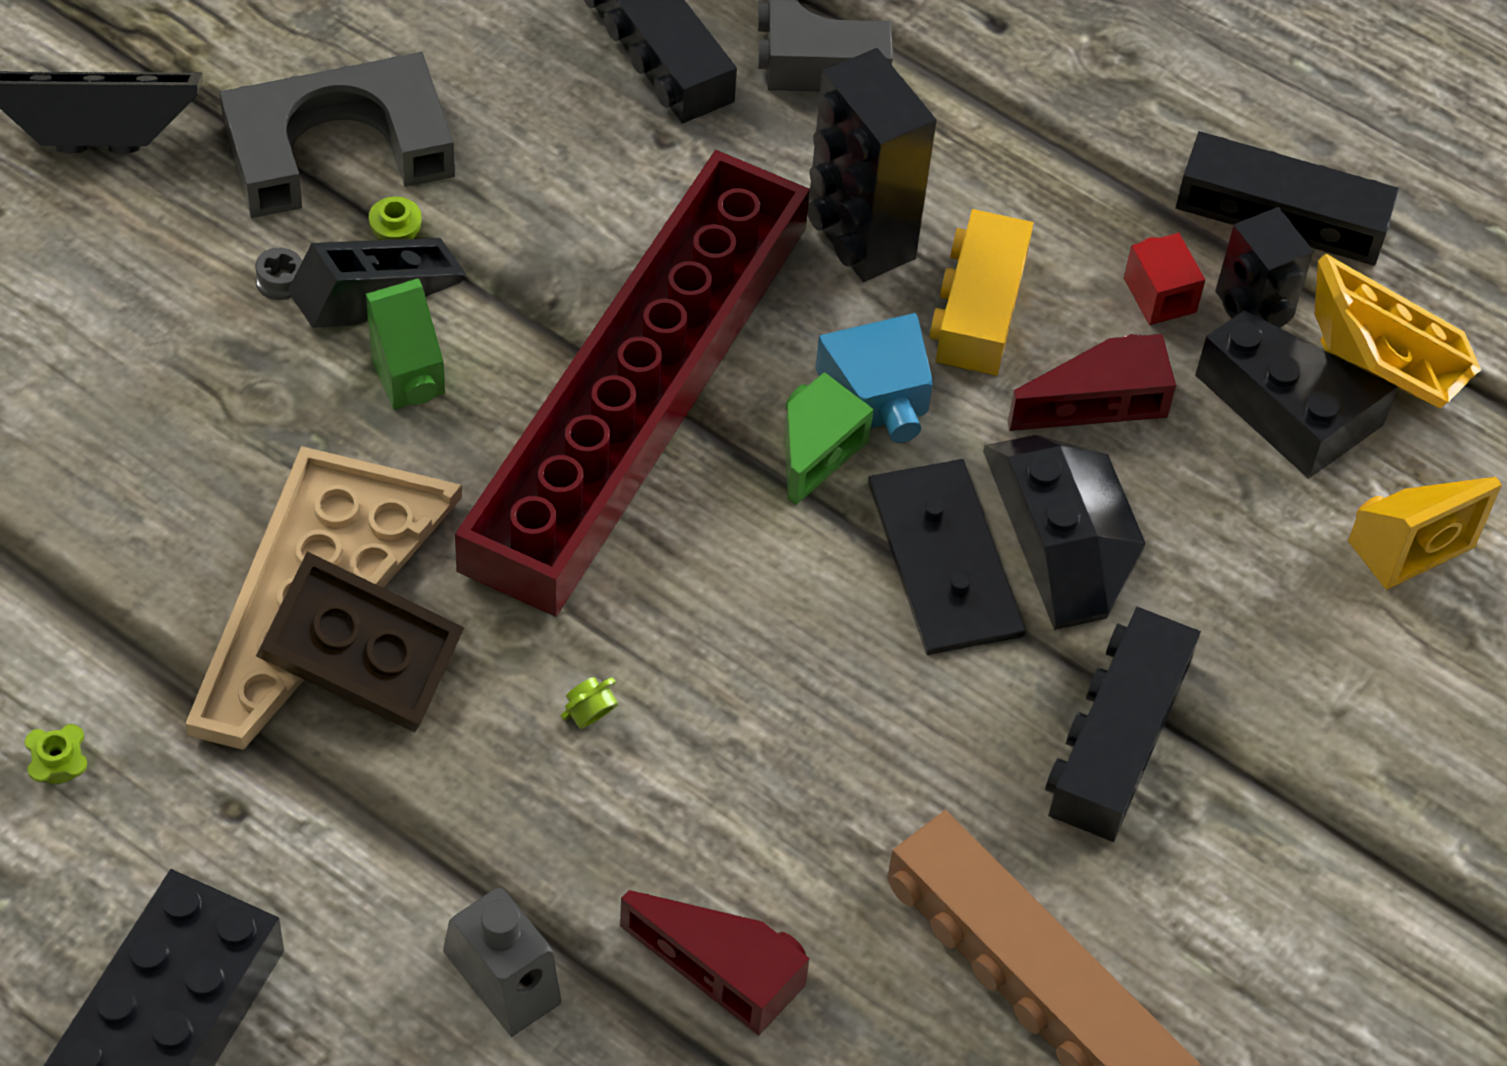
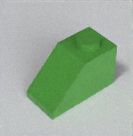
(405, 344)
(822, 433)

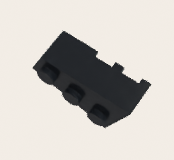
(1293, 391)

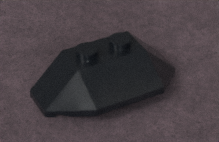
(96, 107)
(1068, 523)

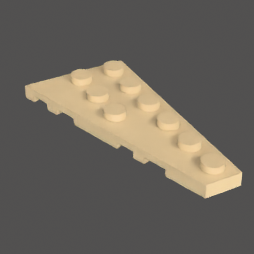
(343, 512)

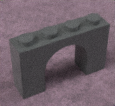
(806, 44)
(385, 94)

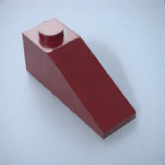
(1106, 384)
(723, 954)

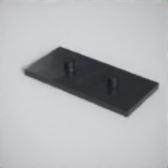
(945, 557)

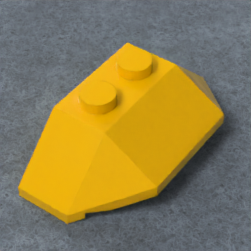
(1390, 335)

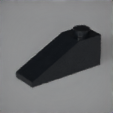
(338, 275)

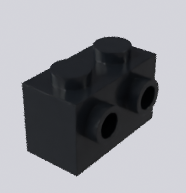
(1264, 268)

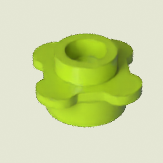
(590, 702)
(57, 768)

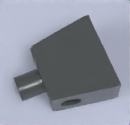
(495, 950)

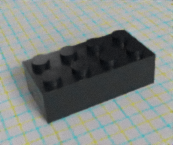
(870, 164)
(175, 981)

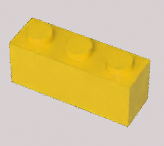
(981, 291)

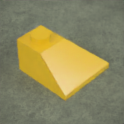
(1421, 527)

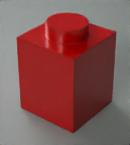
(1164, 278)

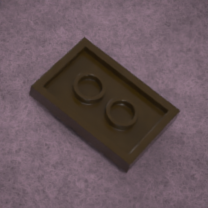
(360, 642)

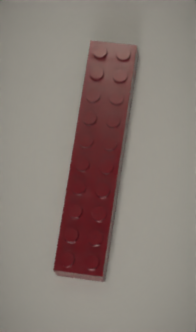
(631, 384)

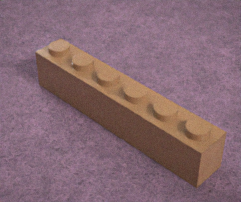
(1025, 952)

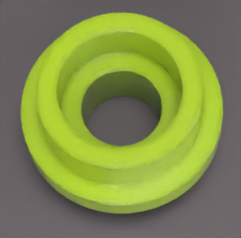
(395, 219)

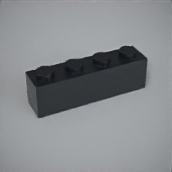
(673, 52)
(1324, 205)
(1123, 723)

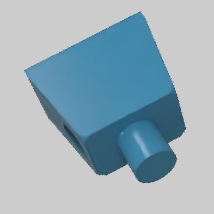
(884, 368)

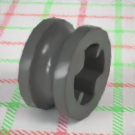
(271, 263)

